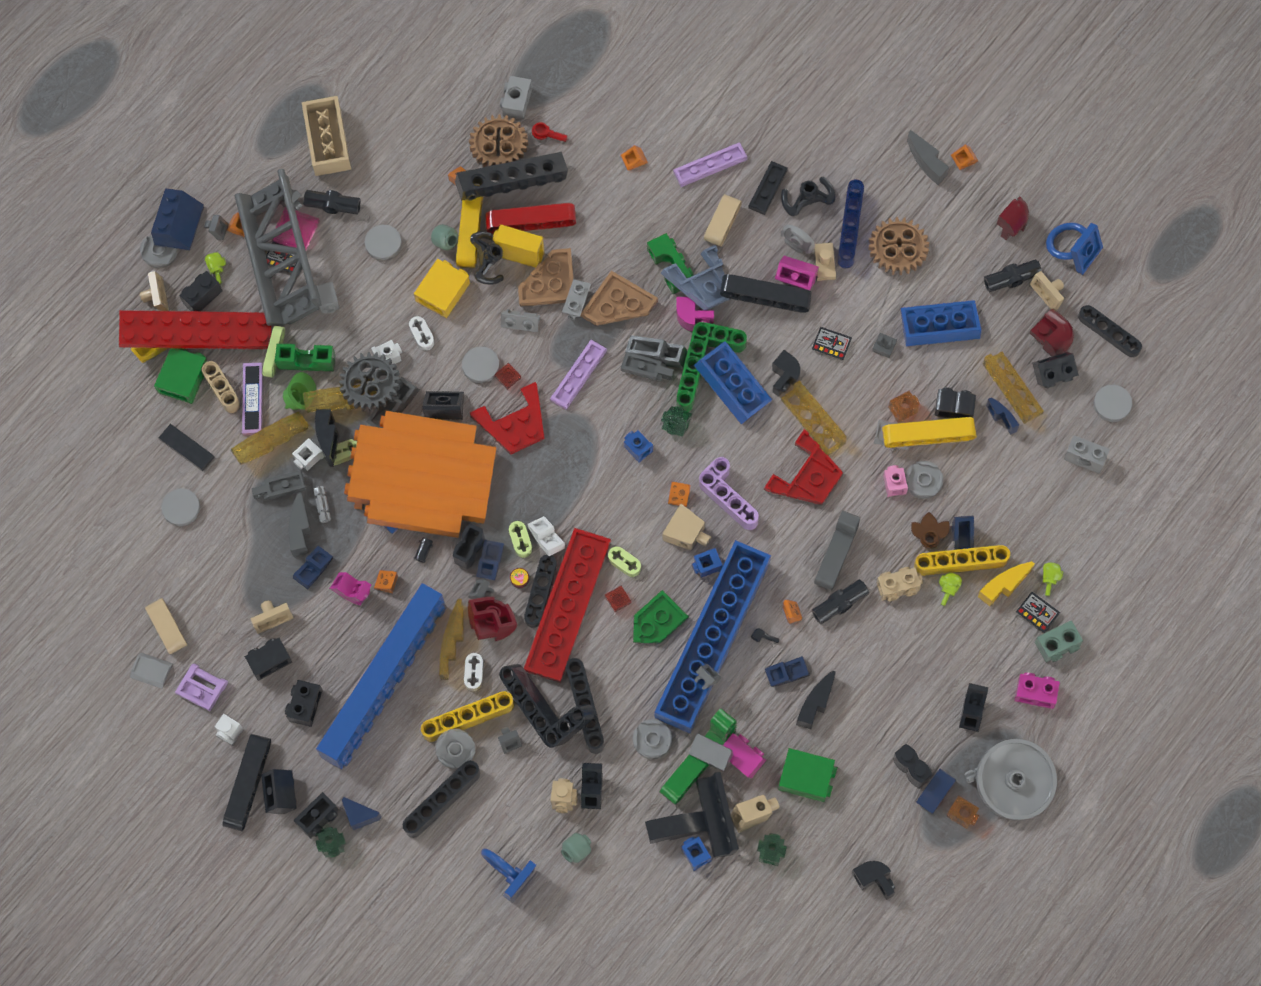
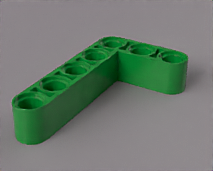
(692, 357)
(721, 728)

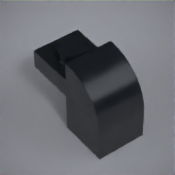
(789, 370)
(973, 707)
(591, 786)
(874, 872)

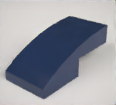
(999, 411)
(490, 560)
(314, 566)
(787, 672)
(936, 791)

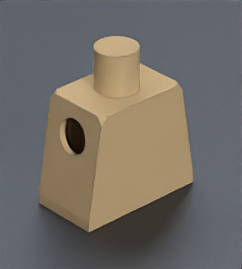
(685, 529)
(753, 812)

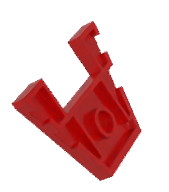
(518, 428)
(815, 477)

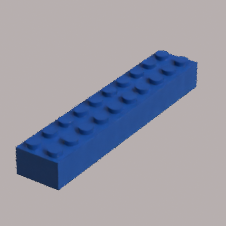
(712, 635)
(381, 677)

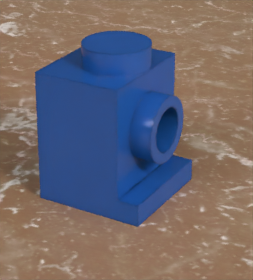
(638, 451)
(709, 557)
(696, 844)

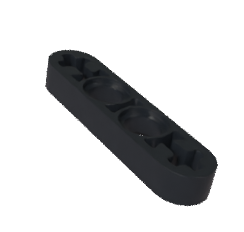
(1107, 333)
(540, 590)

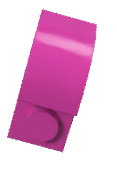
(688, 316)
(350, 588)

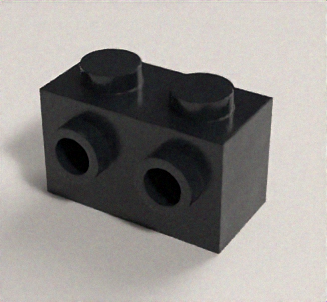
(200, 292)
(1055, 369)
(268, 658)
(303, 703)
(278, 791)
(316, 815)

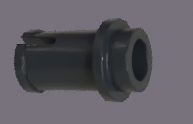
(423, 550)

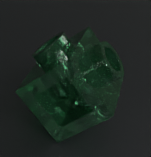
(676, 421)
(335, 847)
(770, 856)

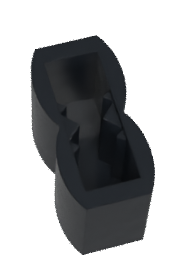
(954, 404)
(465, 551)
(908, 762)

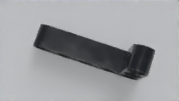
(542, 709)

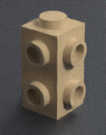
(900, 583)
(563, 796)

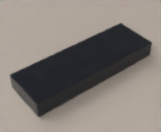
(768, 188)
(186, 447)

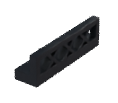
(717, 815)

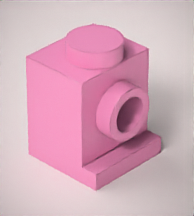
(895, 487)

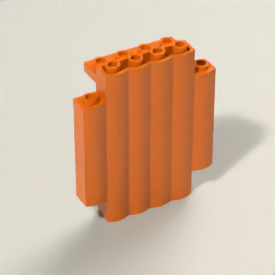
(420, 474)

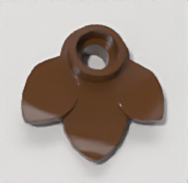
(930, 529)

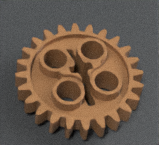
(481, 141)
(900, 260)

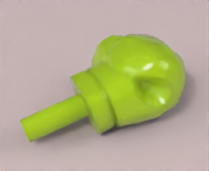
(215, 263)
(1051, 574)
(950, 585)

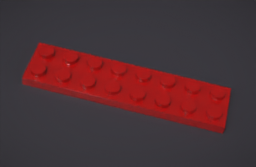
(193, 329)
(567, 605)

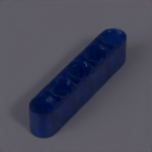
(850, 231)

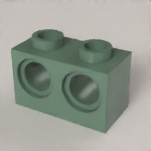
(1056, 638)

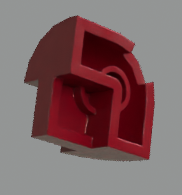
(1013, 218)
(1053, 333)
(491, 618)

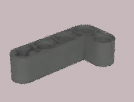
(837, 551)

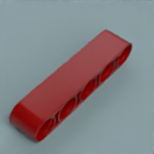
(532, 217)

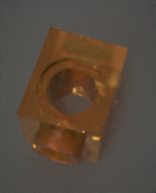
(903, 413)
(961, 803)

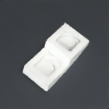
(545, 536)

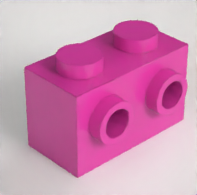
(796, 272)
(1037, 690)
(745, 757)

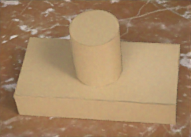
(825, 260)
(1048, 290)
(156, 293)
(271, 616)

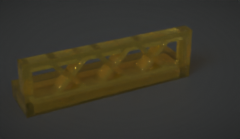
(1009, 389)
(819, 414)

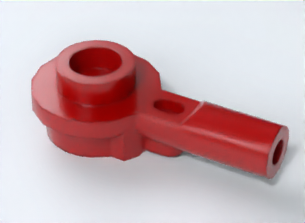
(541, 131)

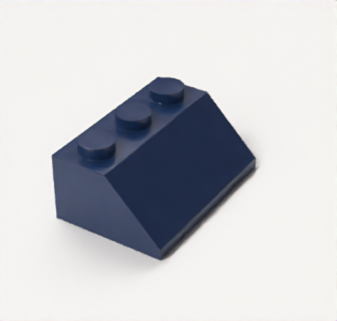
(176, 220)

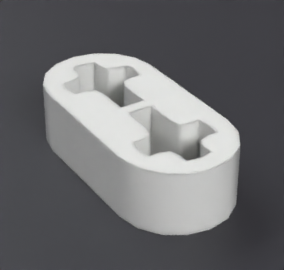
(418, 334)
(469, 671)

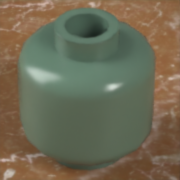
(444, 237)
(576, 848)

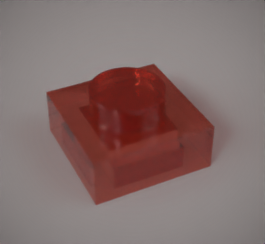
(507, 376)
(617, 599)

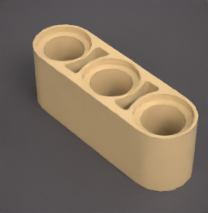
(722, 220)
(224, 394)
(166, 626)

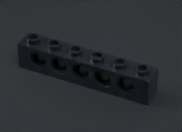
(502, 172)

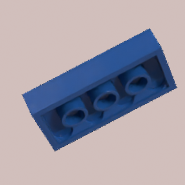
(940, 323)
(733, 382)

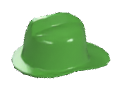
(294, 392)

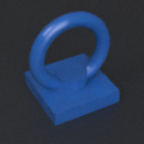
(1085, 248)
(515, 877)

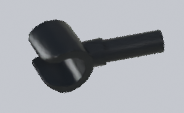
(758, 634)

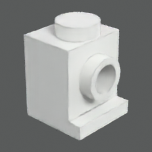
(394, 349)
(307, 449)
(228, 729)

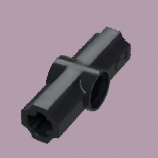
(332, 202)
(1012, 275)
(840, 601)

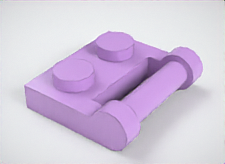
(199, 693)

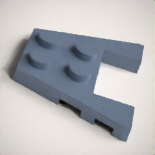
(704, 286)

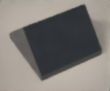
(443, 405)

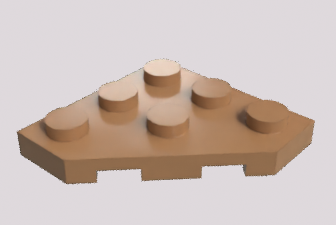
(548, 281)
(618, 301)

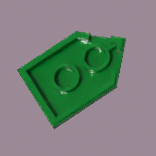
(657, 619)

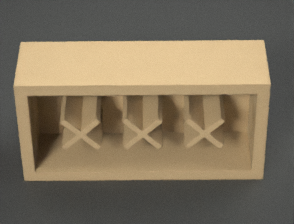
(326, 136)

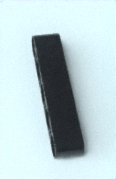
(765, 293)
(585, 696)
(246, 782)
(439, 808)

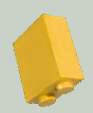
(520, 246)
(442, 287)

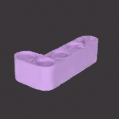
(731, 496)

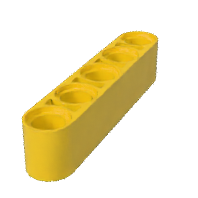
(469, 224)
(929, 432)
(969, 555)
(473, 708)

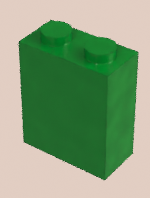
(181, 375)
(807, 775)

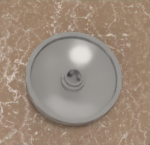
(1016, 779)

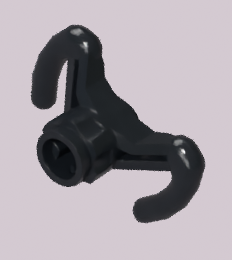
(808, 195)
(487, 257)

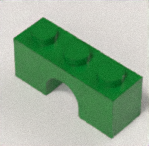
(664, 250)
(291, 358)

